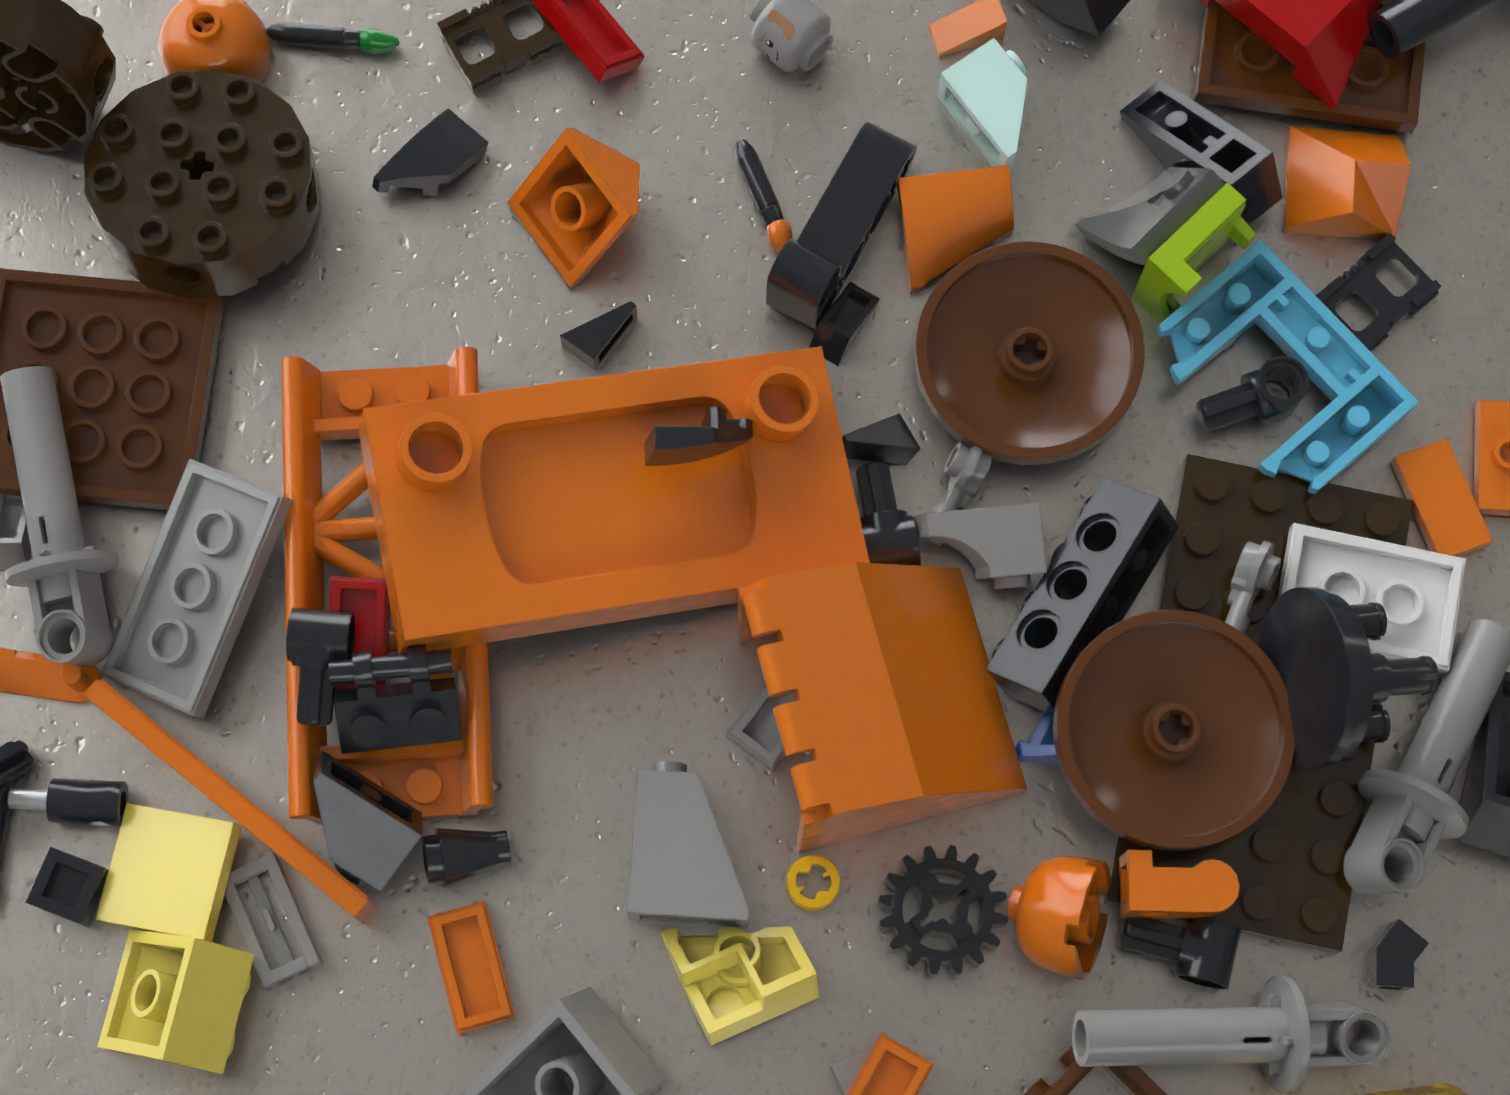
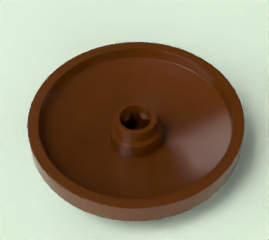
(1029, 353)
(1173, 730)

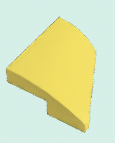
(741, 976)

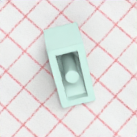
(987, 100)

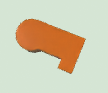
(1174, 890)

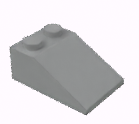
(572, 1052)

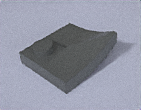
(1152, 215)

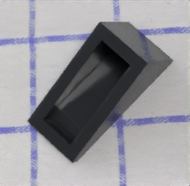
(843, 322)
(597, 337)
(882, 442)

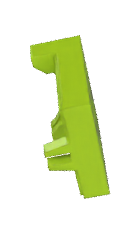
(1176, 262)

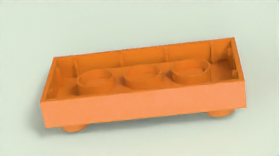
(544, 519)

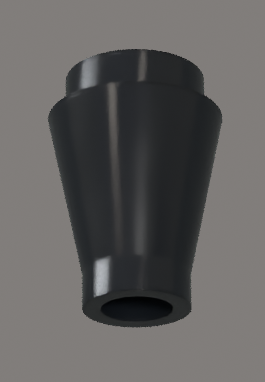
(462, 854)

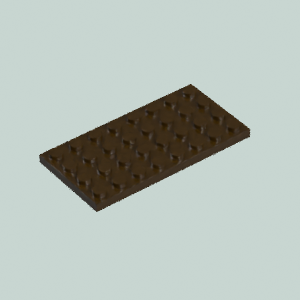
(1296, 850)

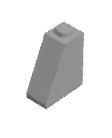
(679, 855)

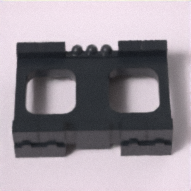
(1388, 308)

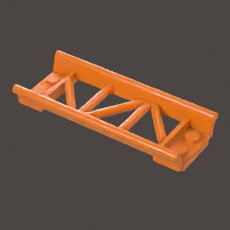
(328, 405)

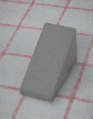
(13, 532)

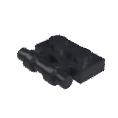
(400, 712)

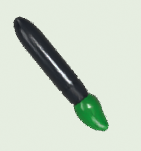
(369, 39)

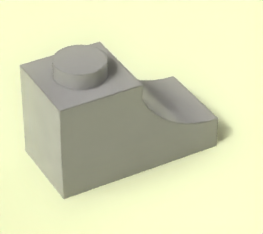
(996, 540)

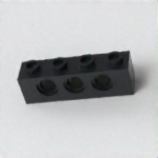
(1110, 579)

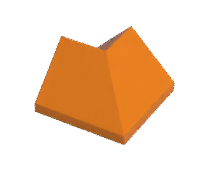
(1344, 183)
(578, 202)

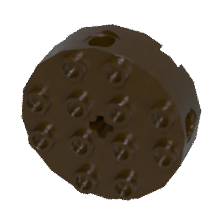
(51, 74)
(202, 183)

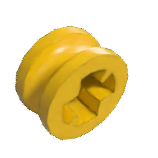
(823, 898)

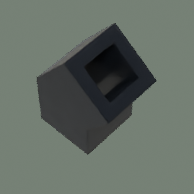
(1393, 957)

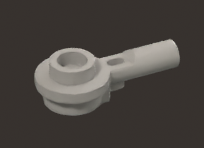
(966, 471)
(1254, 571)

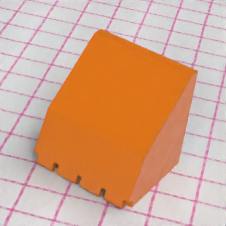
(883, 696)

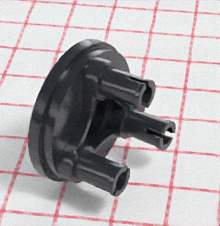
(1333, 676)

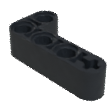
(816, 266)

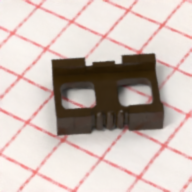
(508, 50)

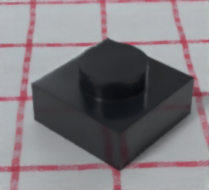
(67, 886)

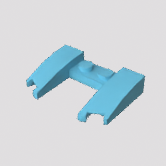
(1267, 293)

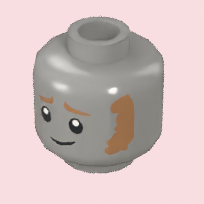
(791, 33)

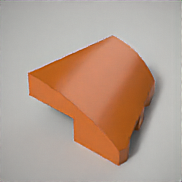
(952, 218)

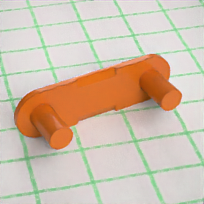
(38, 677)

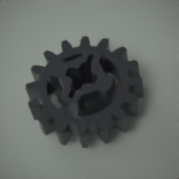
(926, 887)

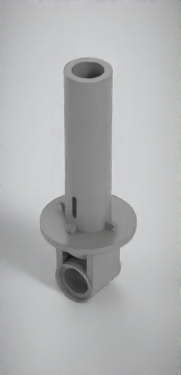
(63, 571)
(1414, 805)
(1279, 1034)

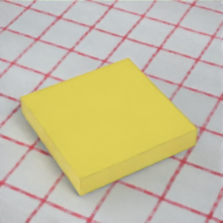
(168, 872)

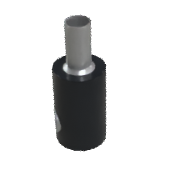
(75, 801)

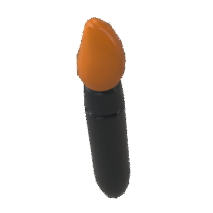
(763, 195)

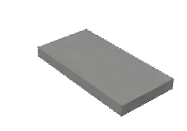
(196, 588)

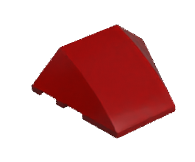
(1311, 34)

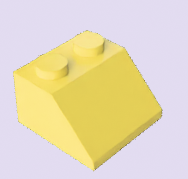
(177, 1000)

